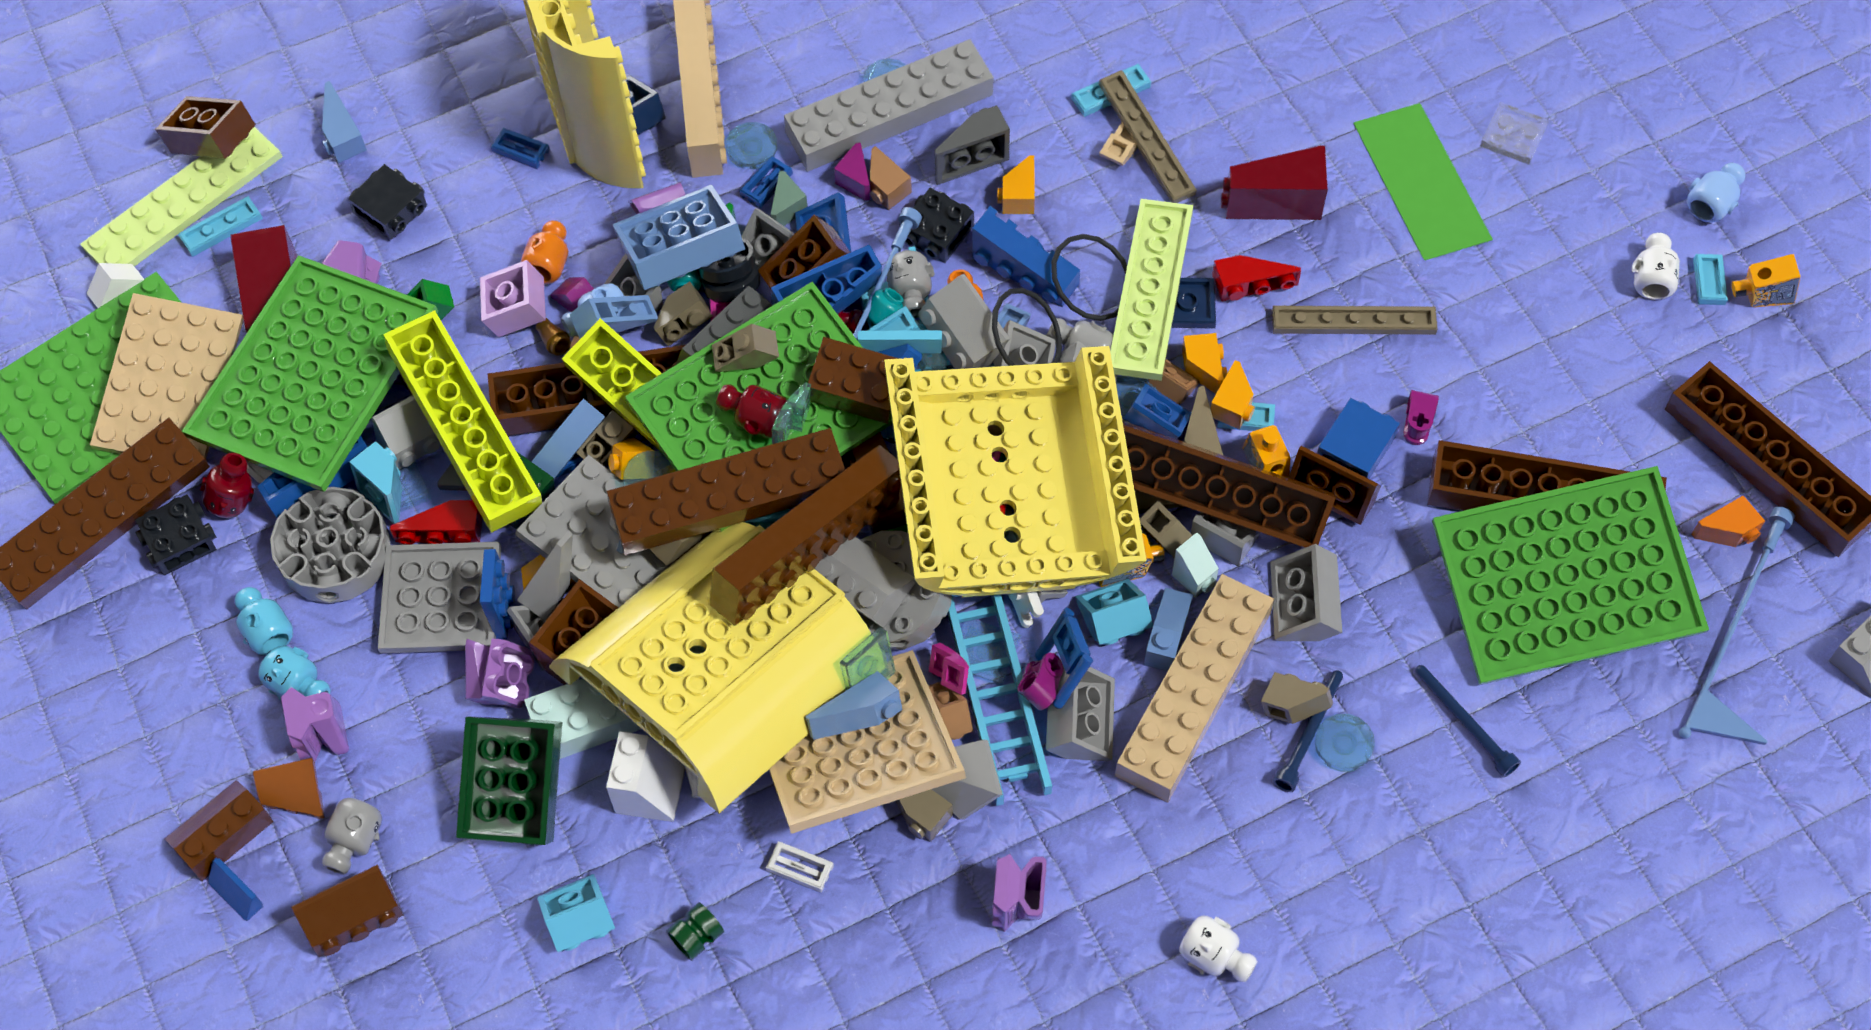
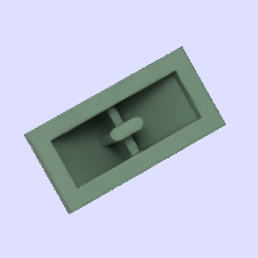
(787, 200)

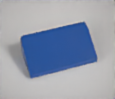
(233, 890)

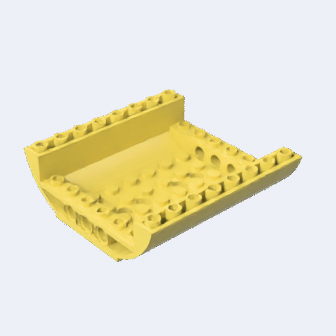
(586, 91)
(1061, 475)
(743, 696)

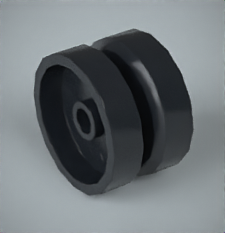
(731, 275)

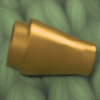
(553, 337)

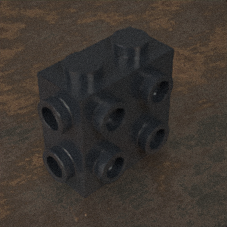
(388, 201)
(942, 225)
(175, 534)

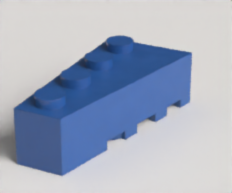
(1021, 258)
(839, 280)
(283, 492)

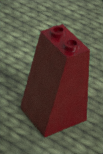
(1278, 187)
(260, 264)

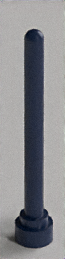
(1505, 762)
(1287, 777)

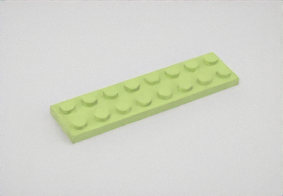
(180, 202)
(1150, 289)

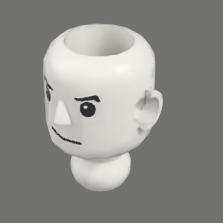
(1656, 268)
(1213, 948)

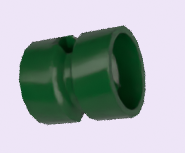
(695, 931)

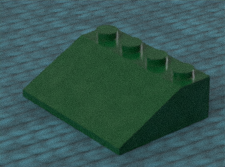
(509, 780)

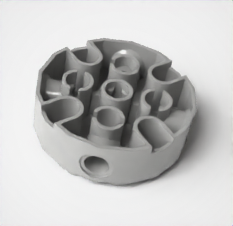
(330, 545)
(920, 609)

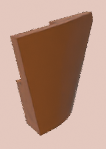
(290, 787)

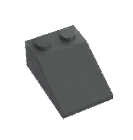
(973, 146)

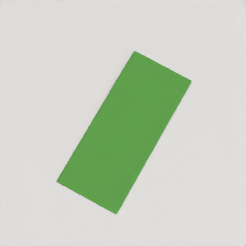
(1422, 181)

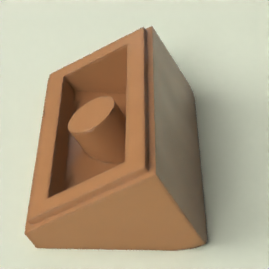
(1175, 383)

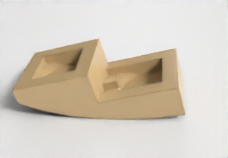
(1119, 146)

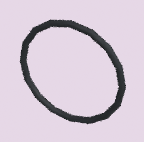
(1056, 282)
(1047, 308)

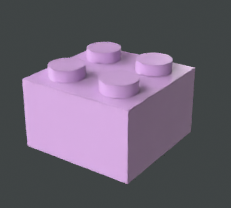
(512, 298)

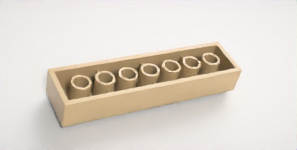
(700, 97)
(1194, 688)

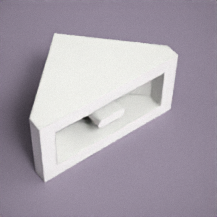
(111, 281)

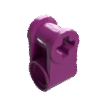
(1420, 416)
(1041, 680)

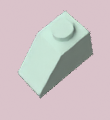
(1195, 566)

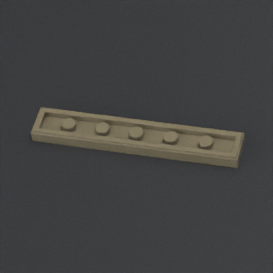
(1147, 137)
(1354, 320)

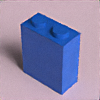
(1359, 438)

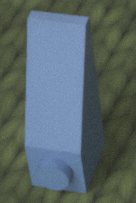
(338, 128)
(617, 312)
(1168, 629)
(857, 708)

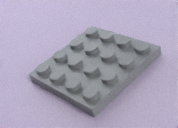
(433, 597)

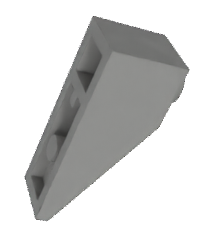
(550, 581)

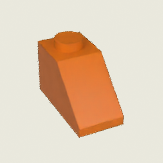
(1730, 524)

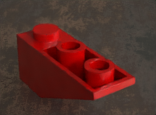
(1248, 276)
(446, 523)

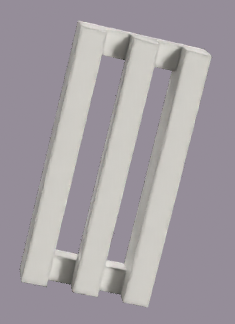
(795, 877)

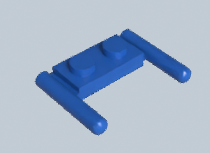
(1072, 651)

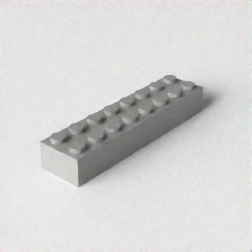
(888, 104)

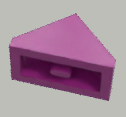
(852, 173)
(571, 291)

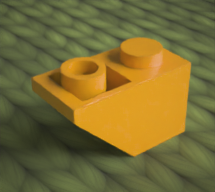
(1203, 359)

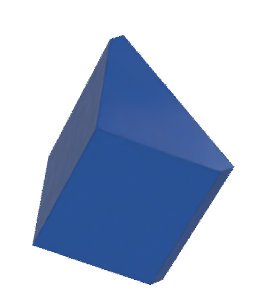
(1157, 413)

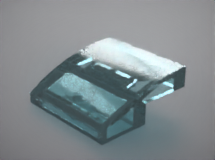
(792, 414)

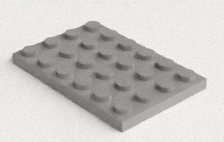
(584, 510)

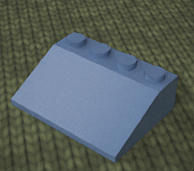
(679, 237)

